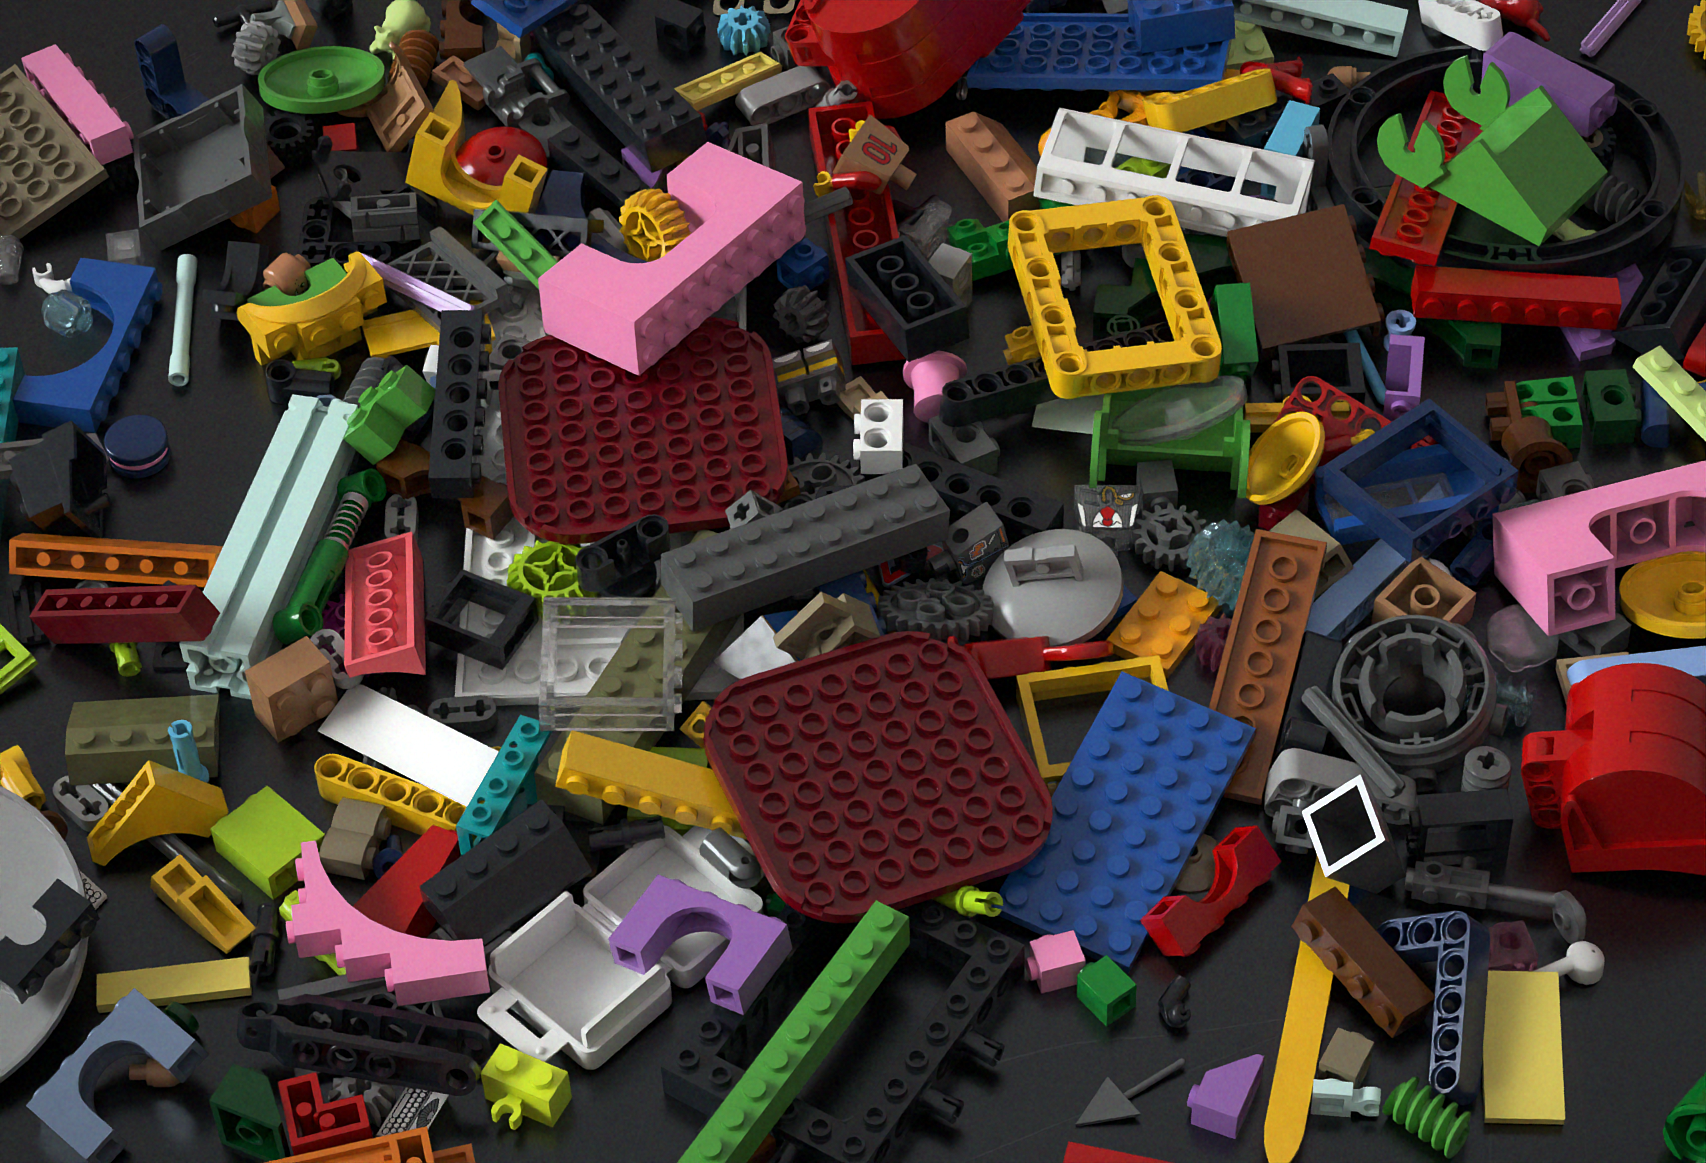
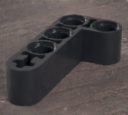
(1314, 668)

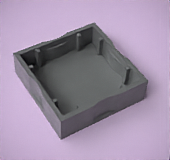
(202, 167)

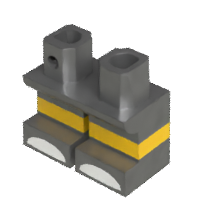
(810, 376)

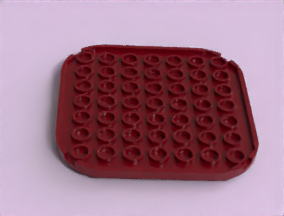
(610, 446)
(877, 776)

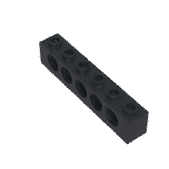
(458, 404)
(966, 488)

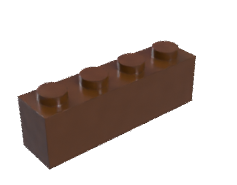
(1363, 962)

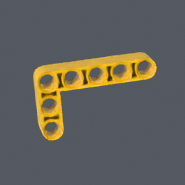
(406, 802)

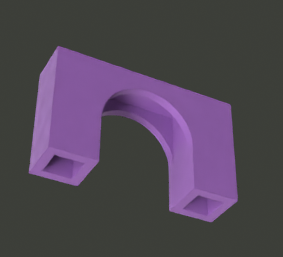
(675, 910)

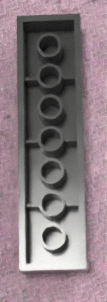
(804, 547)

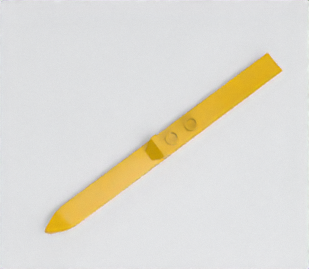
(1299, 1043)

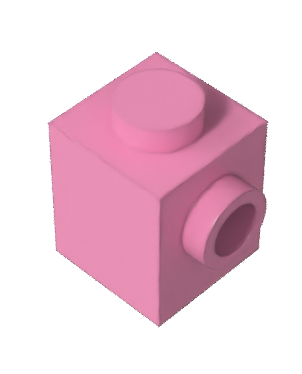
(1055, 961)

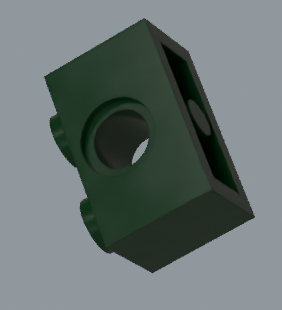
(1610, 406)

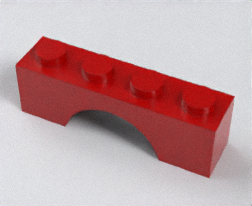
(1241, 864)

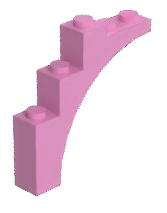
(411, 965)

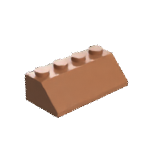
(993, 163)

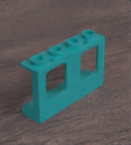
(506, 786)

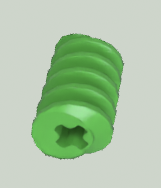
(1428, 1116)

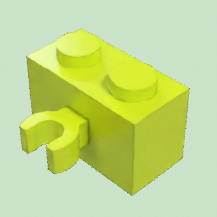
(524, 1087)

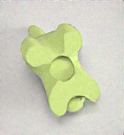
(400, 18)

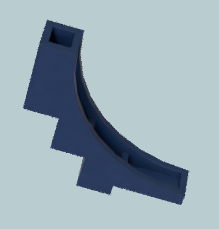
(567, 197)

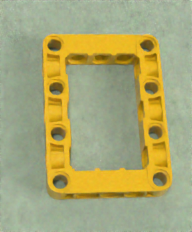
(1149, 221)

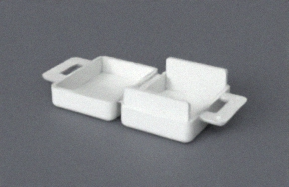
(562, 966)

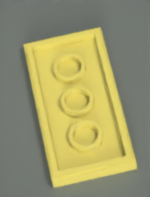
(1523, 1049)

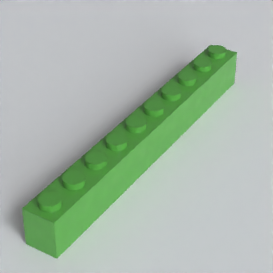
(803, 1039)

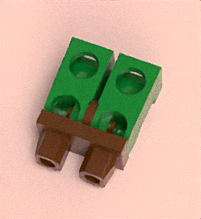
(1546, 398)

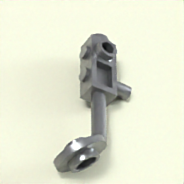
(1471, 888)

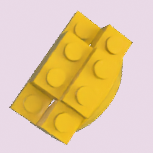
(319, 323)

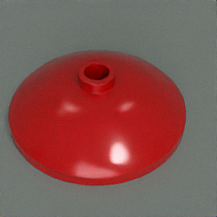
(478, 153)

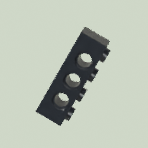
(1256, 126)

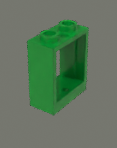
(1234, 322)

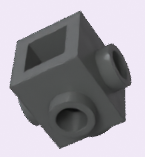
(1285, 827)

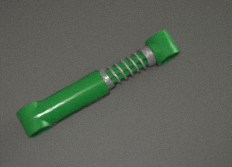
(305, 608)

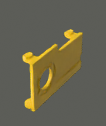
(405, 333)

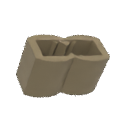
(354, 838)

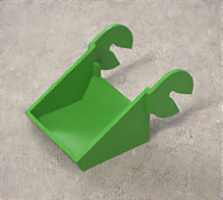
(1520, 172)
(1209, 450)

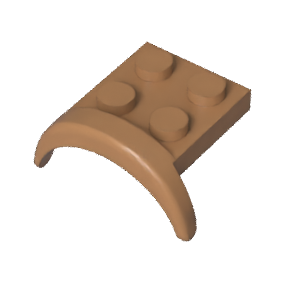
(398, 108)

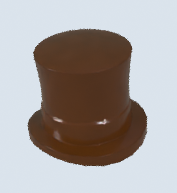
(1531, 449)

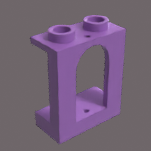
(1403, 375)

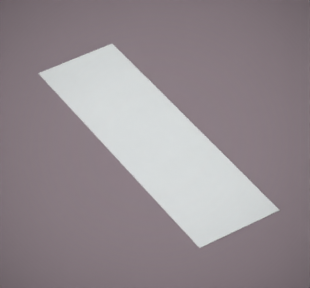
(409, 743)

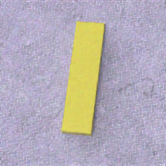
(728, 80)
(177, 983)

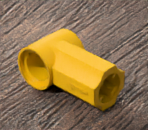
(18, 777)

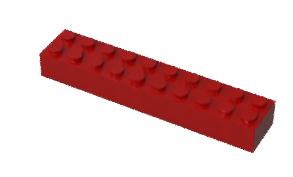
(854, 228)

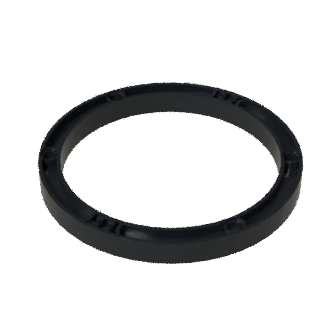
(1590, 255)

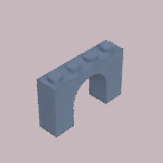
(130, 1029)

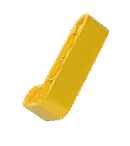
(1211, 102)

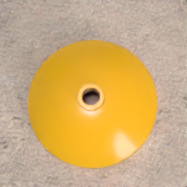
(1284, 458)

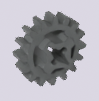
(1166, 535)

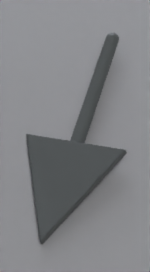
(1112, 1104)

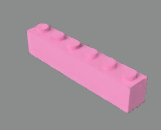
(79, 103)

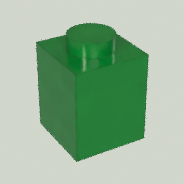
(1106, 990)

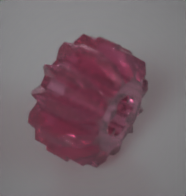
(1212, 640)

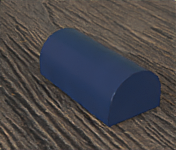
(1654, 417)

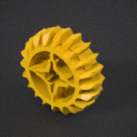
(652, 224)

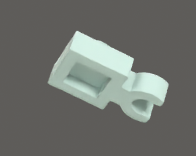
(1339, 1098)

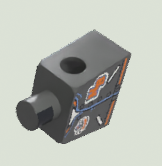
(971, 545)

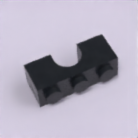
(67, 921)

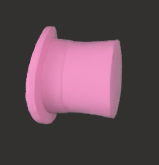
(927, 379)

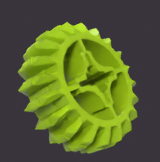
(547, 572)

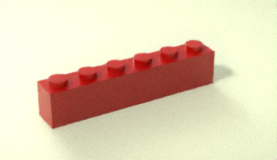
(1515, 297)

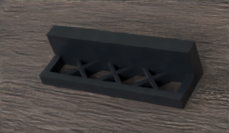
(545, 221)

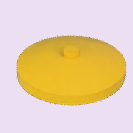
(1667, 595)

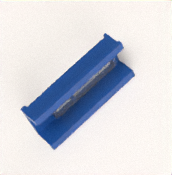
(1410, 486)

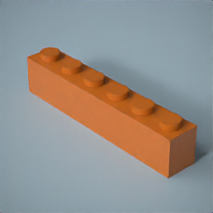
(111, 559)

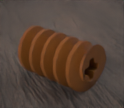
(421, 50)

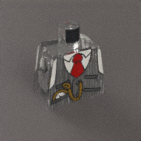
(1108, 513)

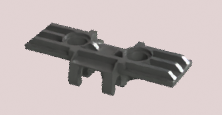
(510, 98)

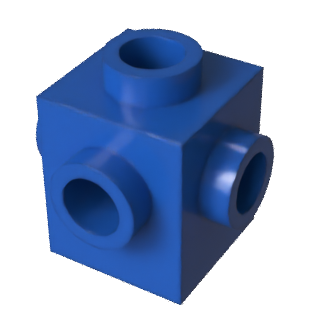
(803, 265)

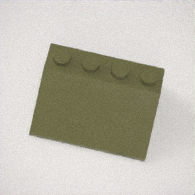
(117, 737)

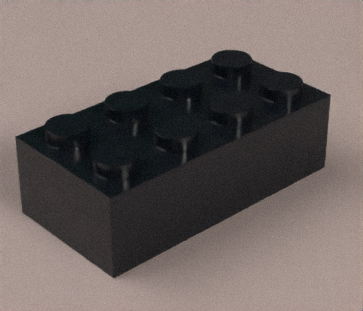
(907, 298)

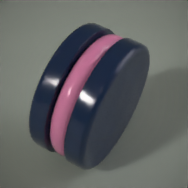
(137, 446)

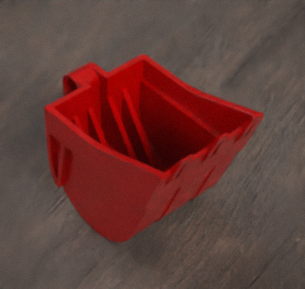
(899, 49)
(1625, 771)

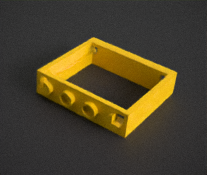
(1072, 682)

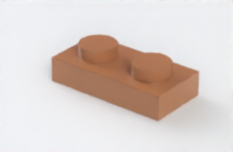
(469, 88)

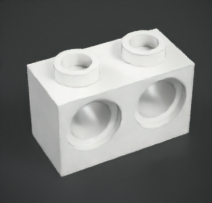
(880, 436)

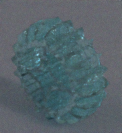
(1221, 573)

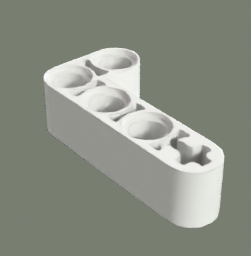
(1463, 20)

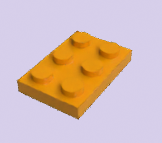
(1164, 622)

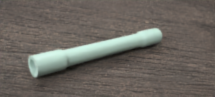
(180, 358)

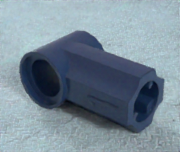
(1476, 556)

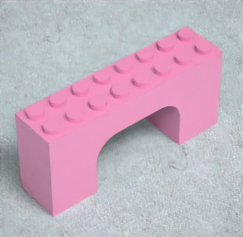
(639, 311)
(1565, 550)

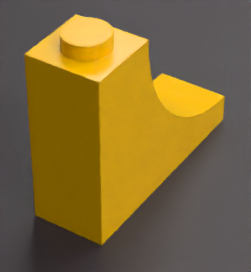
(155, 805)

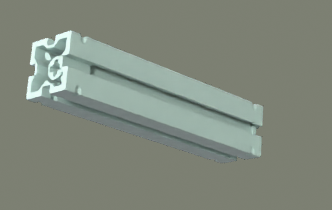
(271, 542)

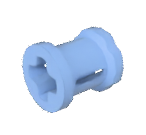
(1406, 325)

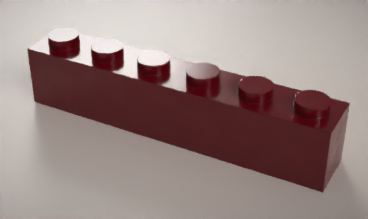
(125, 614)

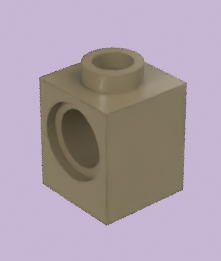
(1346, 1058)

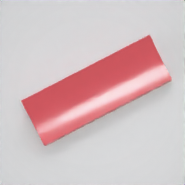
(385, 608)

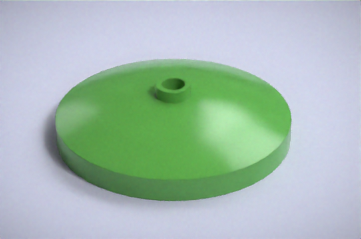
(321, 79)

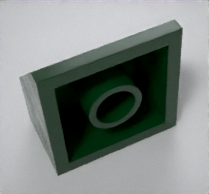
(249, 1114)

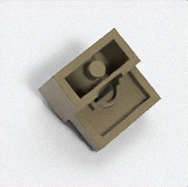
(827, 626)

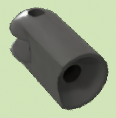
(731, 859)

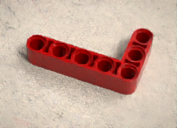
(1323, 405)

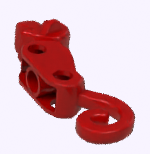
(1028, 655)

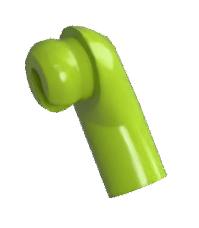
(319, 364)

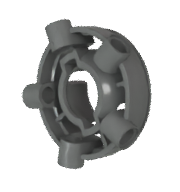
(1441, 650)

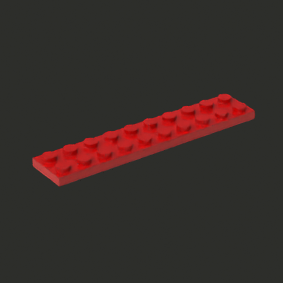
(1418, 217)

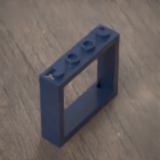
(1392, 440)

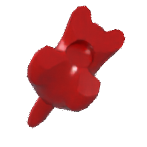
(1521, 13)

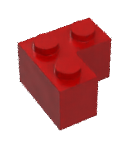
(319, 1124)

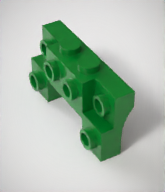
(988, 244)

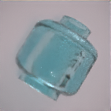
(67, 313)

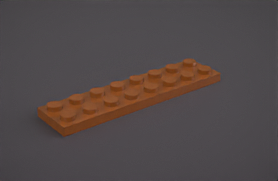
(1265, 648)

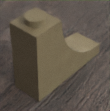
(1336, 561)

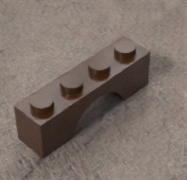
(461, 37)
(407, 475)

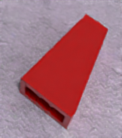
(396, 896)

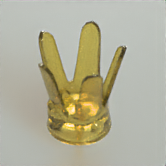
(1698, 203)

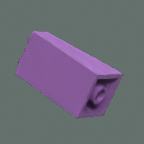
(1579, 94)

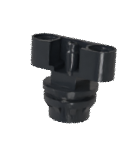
(624, 560)

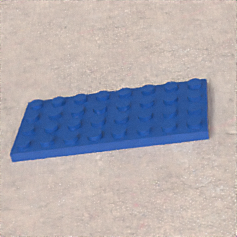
(1092, 53)
(1126, 819)

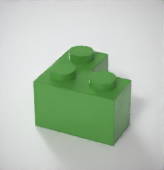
(387, 413)

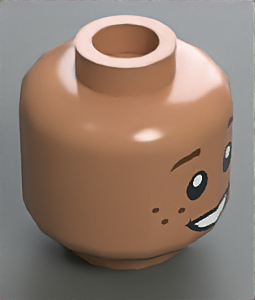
(287, 274)

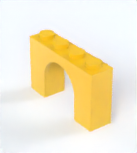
(438, 173)

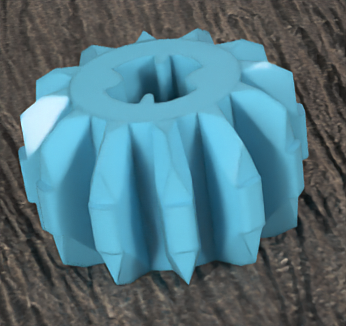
(743, 30)

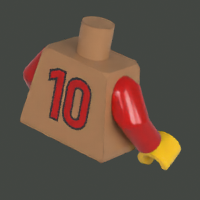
(869, 161)

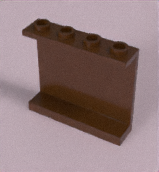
(1305, 278)

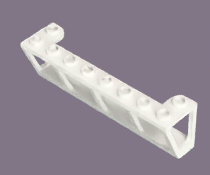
(1070, 180)

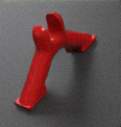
(1285, 77)

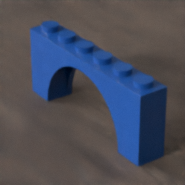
(83, 394)

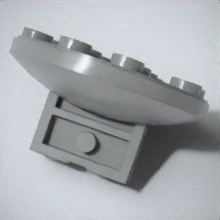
(1055, 587)

